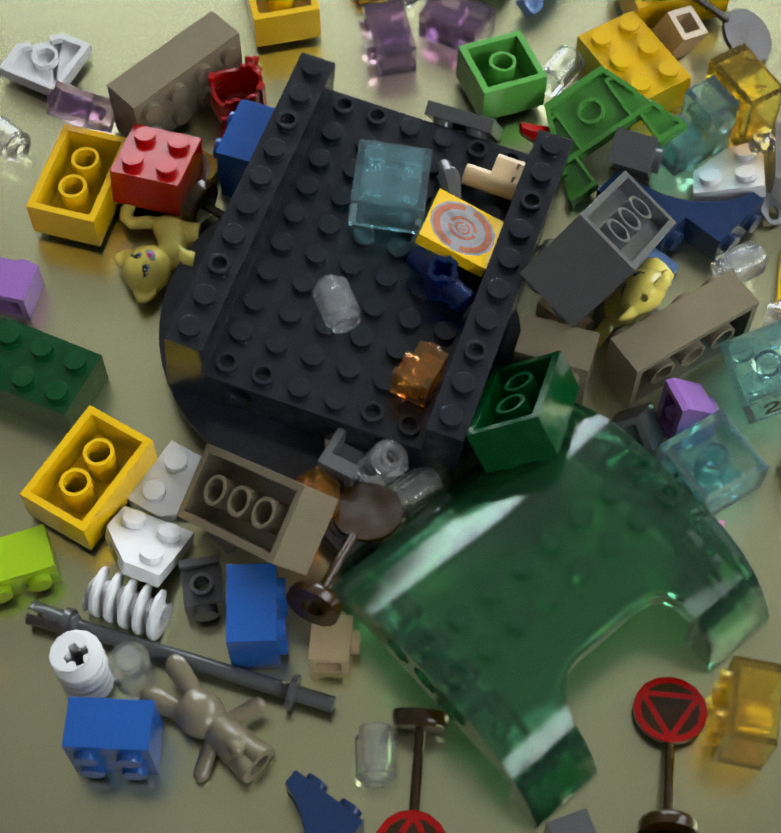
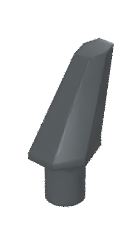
(449, 178)

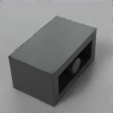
(635, 153)

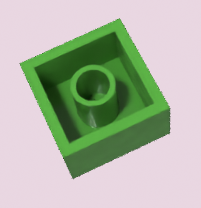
(501, 75)

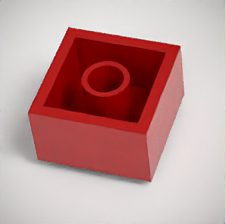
(156, 169)

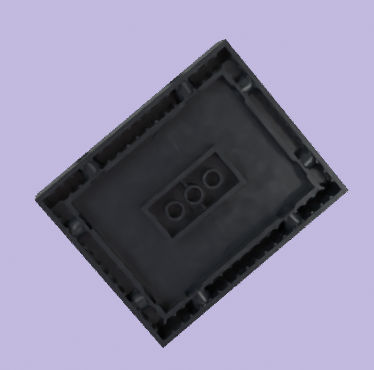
(250, 315)

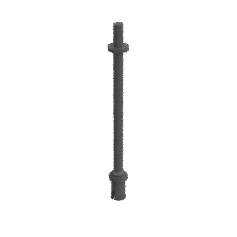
(66, 620)

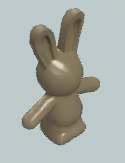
(204, 717)

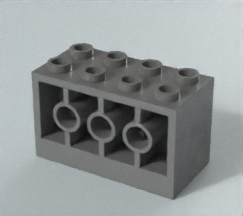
(598, 249)

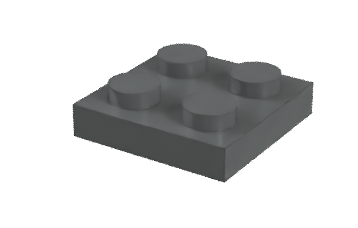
(464, 121)

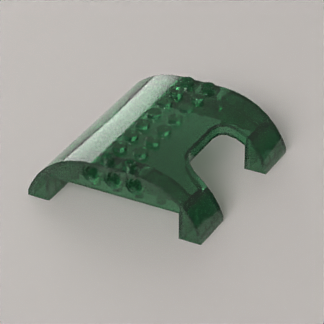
(531, 570)

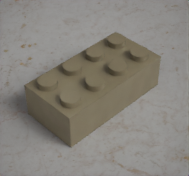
(173, 79)
(677, 337)
(257, 509)

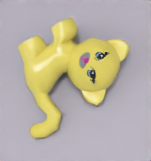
(149, 266)
(635, 296)

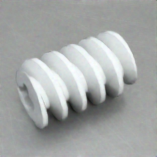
(127, 604)
(81, 665)

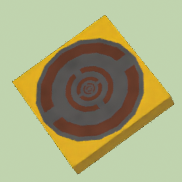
(459, 231)

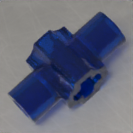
(440, 278)

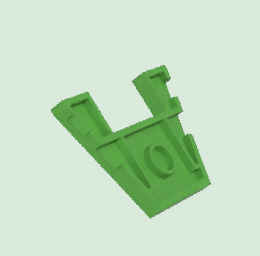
(592, 112)

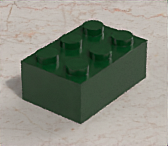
(46, 376)
(523, 412)

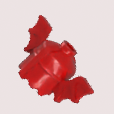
(235, 85)

